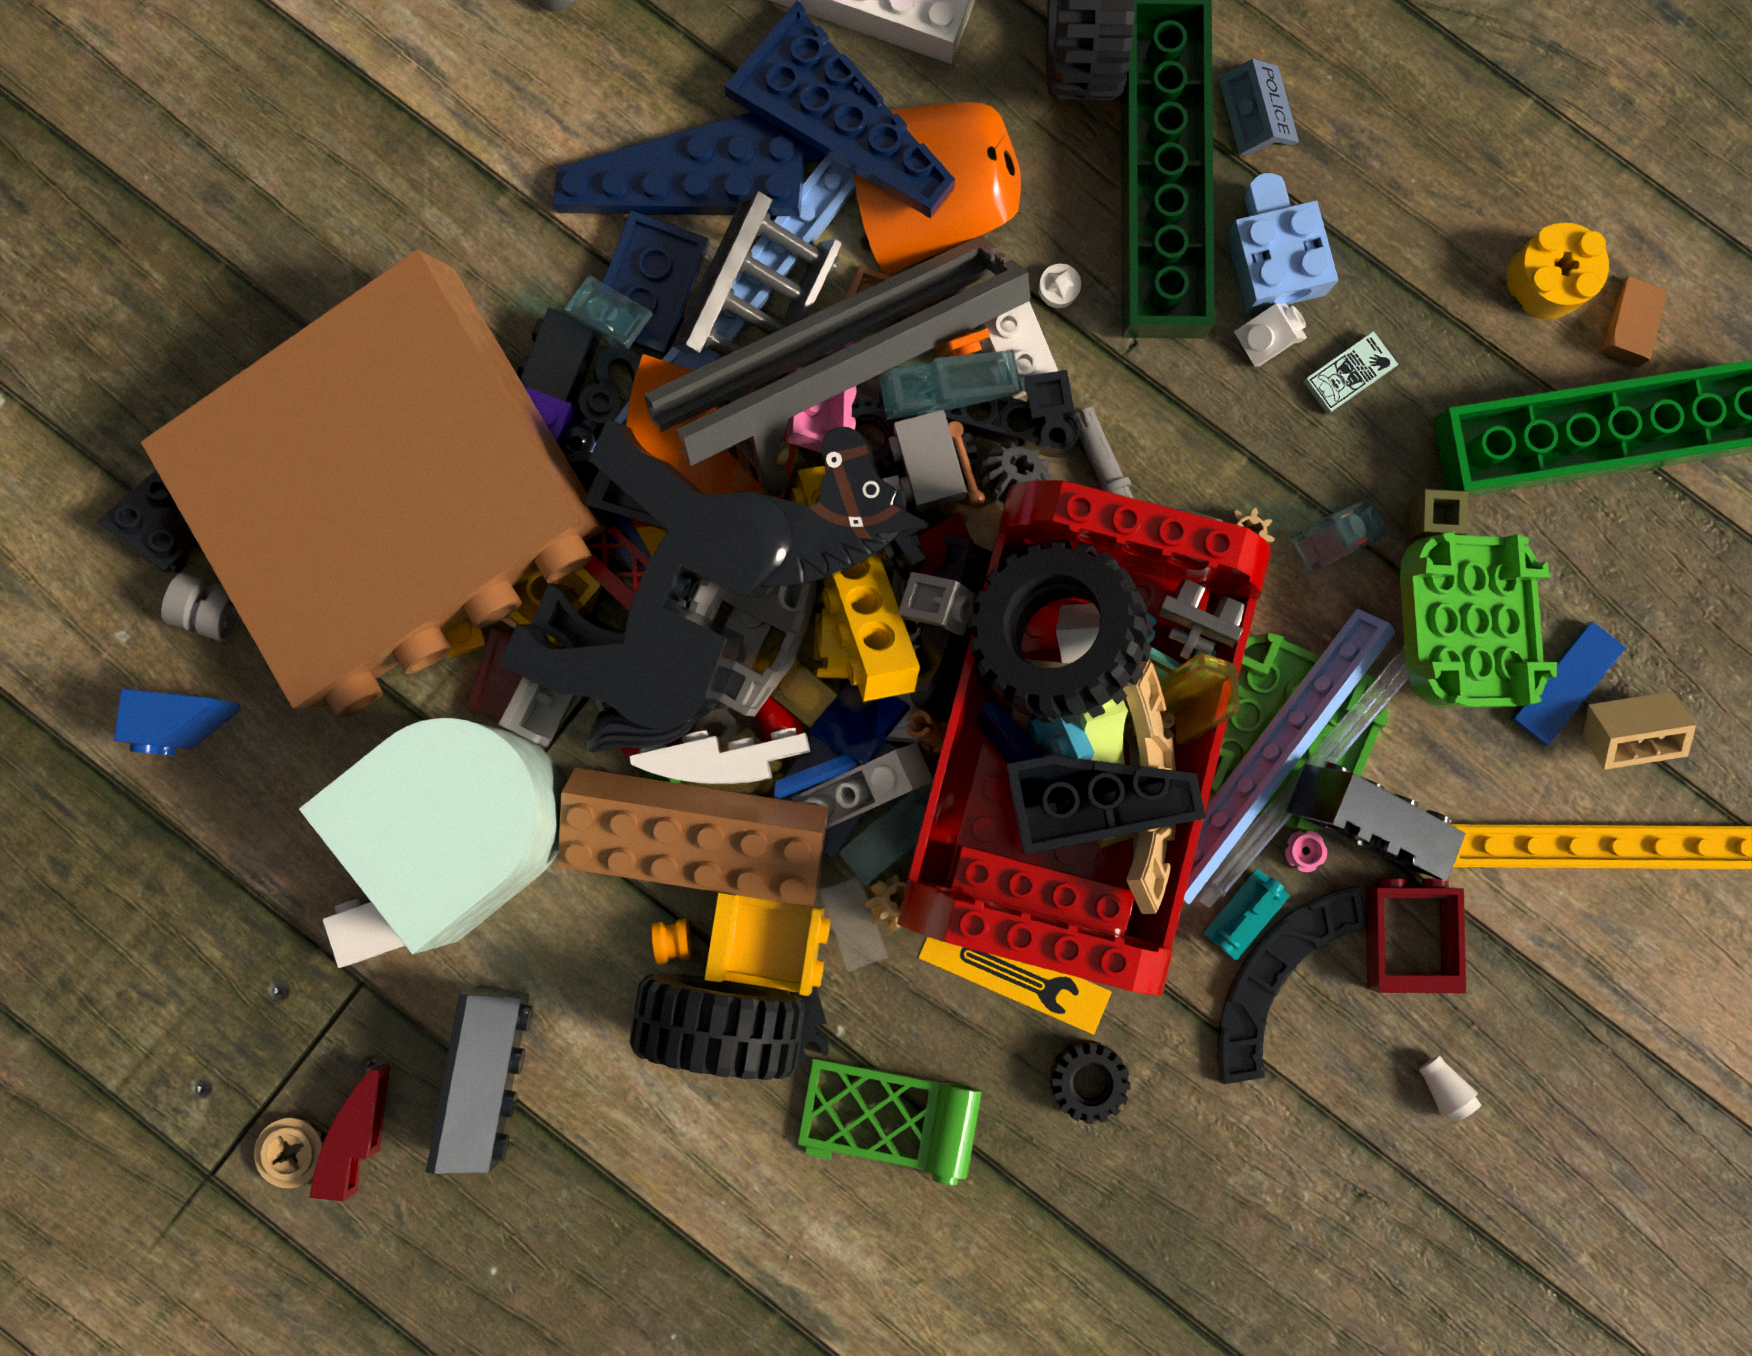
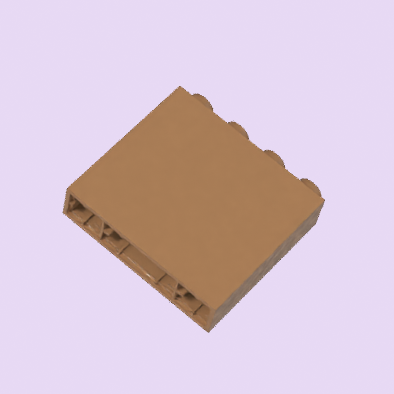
(375, 487)

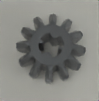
(1008, 466)

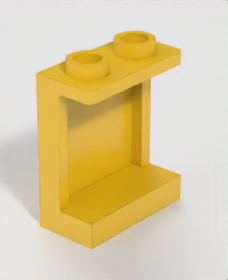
(767, 943)

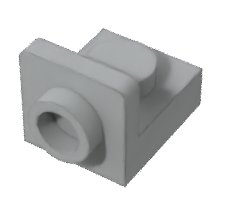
(937, 602)

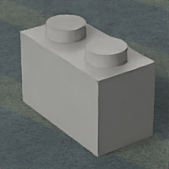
(928, 461)

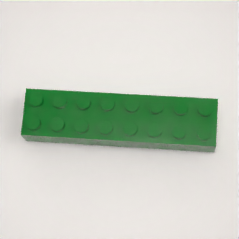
(1596, 430)

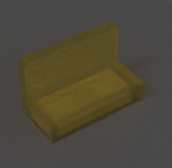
(1201, 696)

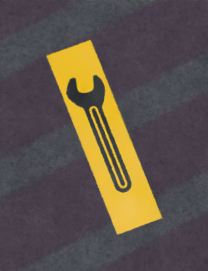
(1042, 989)

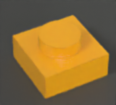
(465, 639)

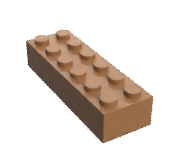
(692, 836)

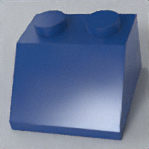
(168, 721)

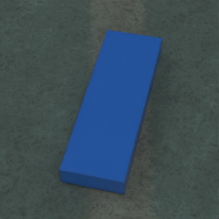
(1577, 675)

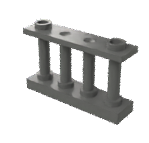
(735, 258)

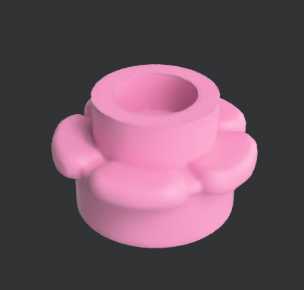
(1316, 855)

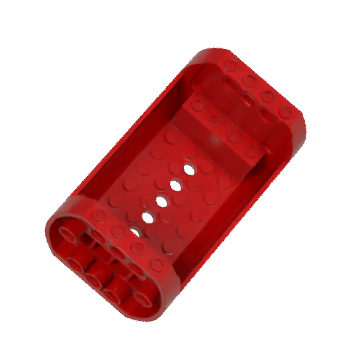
(1072, 902)

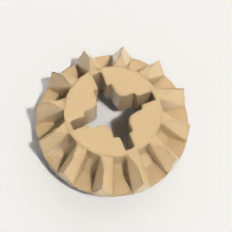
(271, 1145)

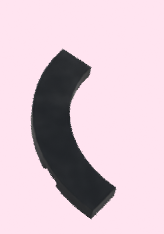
(1269, 967)

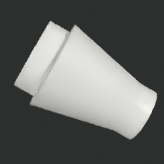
(1450, 1091)

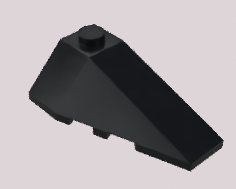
(1083, 801)

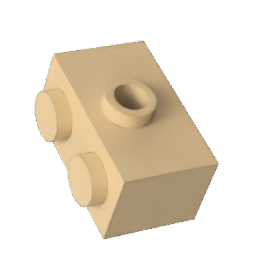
(1638, 730)

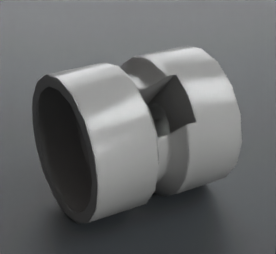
(197, 605)

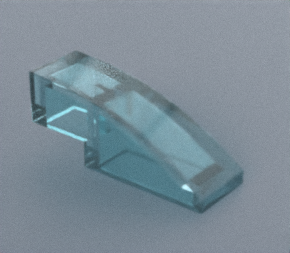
(949, 383)

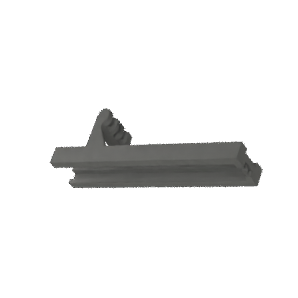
(756, 422)

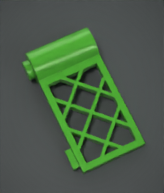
(946, 1130)

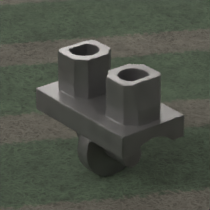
(1219, 627)

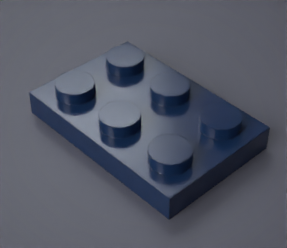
(658, 270)

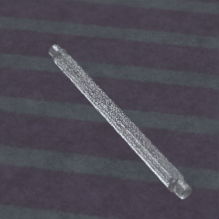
(1330, 750)

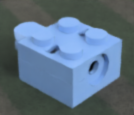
(1279, 248)

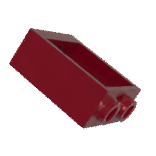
(1452, 935)

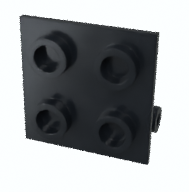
(151, 525)

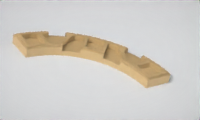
(1148, 871)

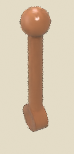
(975, 497)

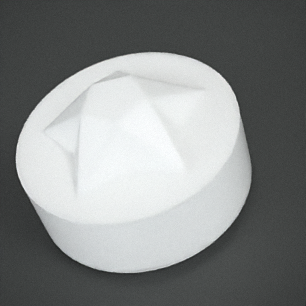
(1059, 285)

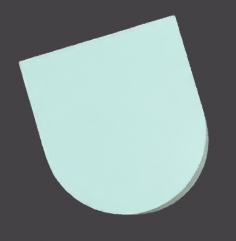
(443, 825)

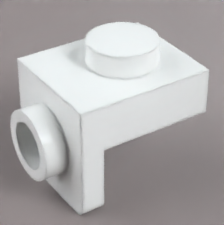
(1271, 332)

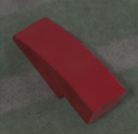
(351, 1138)

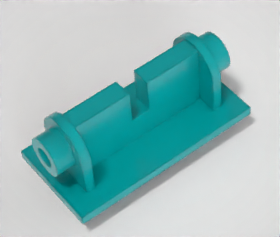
(1246, 913)

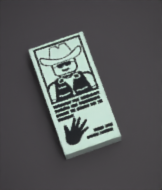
(1350, 373)

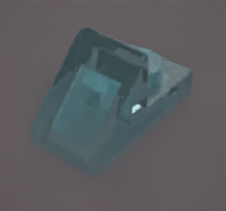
(608, 313)

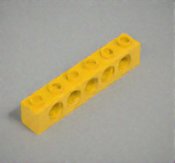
(865, 590)

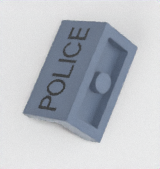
(1257, 106)

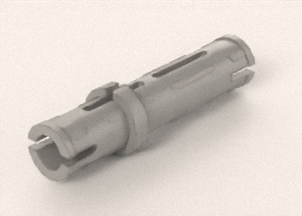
(1101, 456)

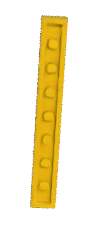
(1605, 846)

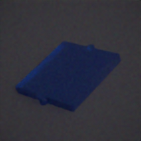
(856, 725)

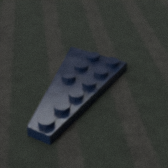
(830, 105)
(690, 173)

